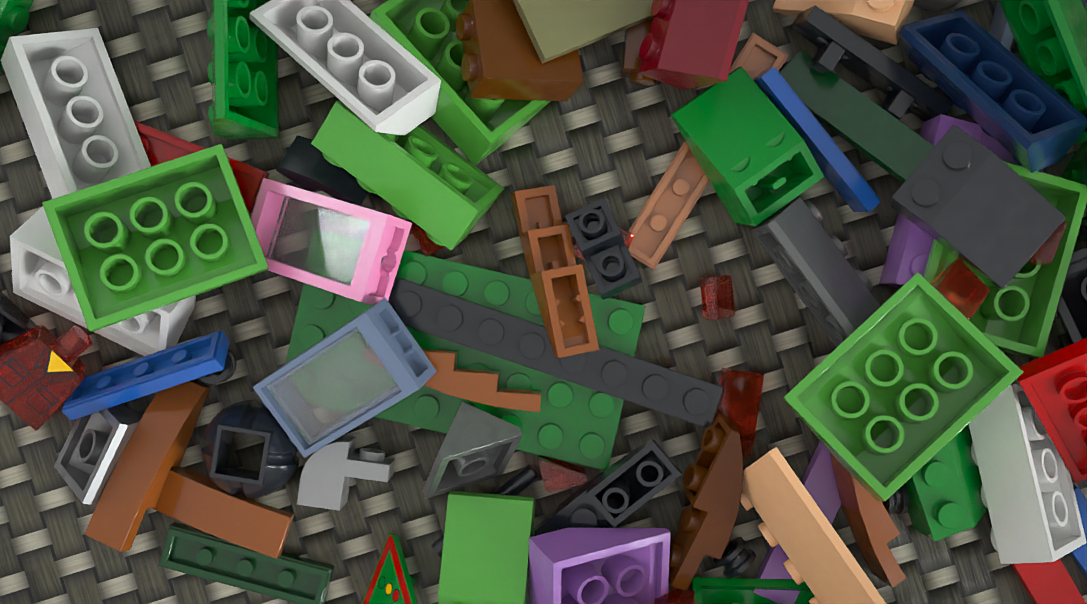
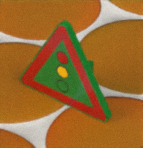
(391, 577)

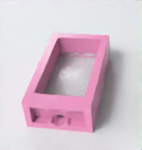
(329, 241)

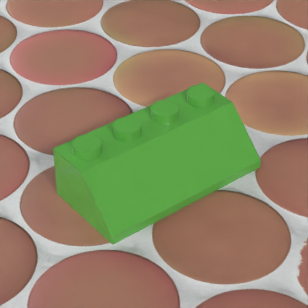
(412, 173)

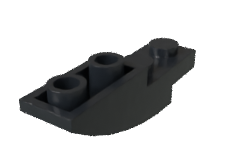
(615, 491)

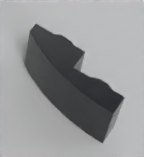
(311, 171)
(603, 248)

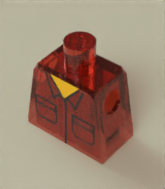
(41, 371)

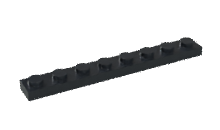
(530, 346)

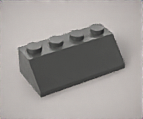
(817, 268)

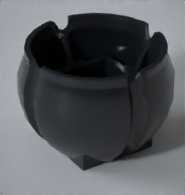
(278, 454)

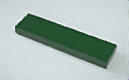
(857, 118)
(215, 559)

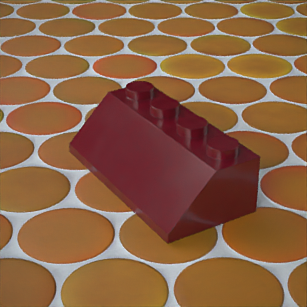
(691, 41)

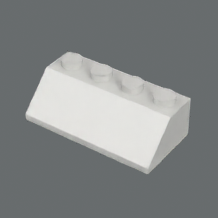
(353, 61)
(73, 109)
(43, 279)
(1024, 482)

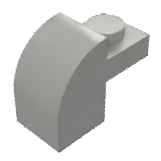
(330, 469)

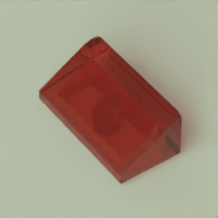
(741, 403)

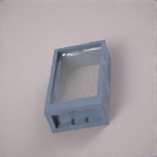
(345, 378)

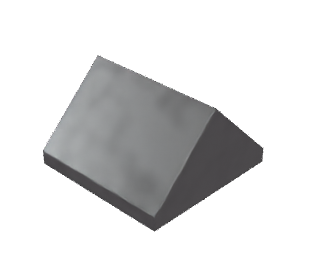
(95, 449)
(472, 451)

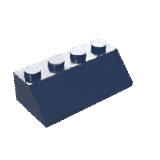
(994, 88)

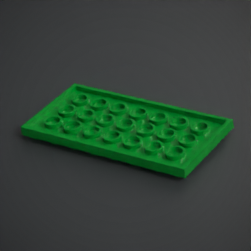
(573, 419)

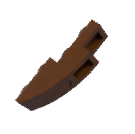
(715, 494)

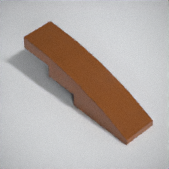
(554, 272)
(476, 385)
(145, 464)
(234, 518)
(869, 525)

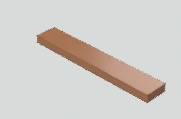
(684, 177)

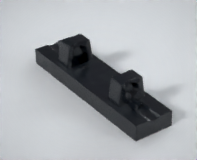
(842, 45)

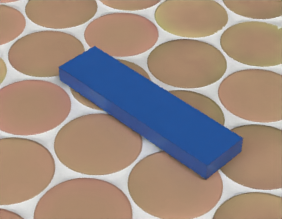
(824, 150)
(148, 375)

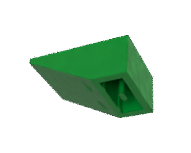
(746, 148)

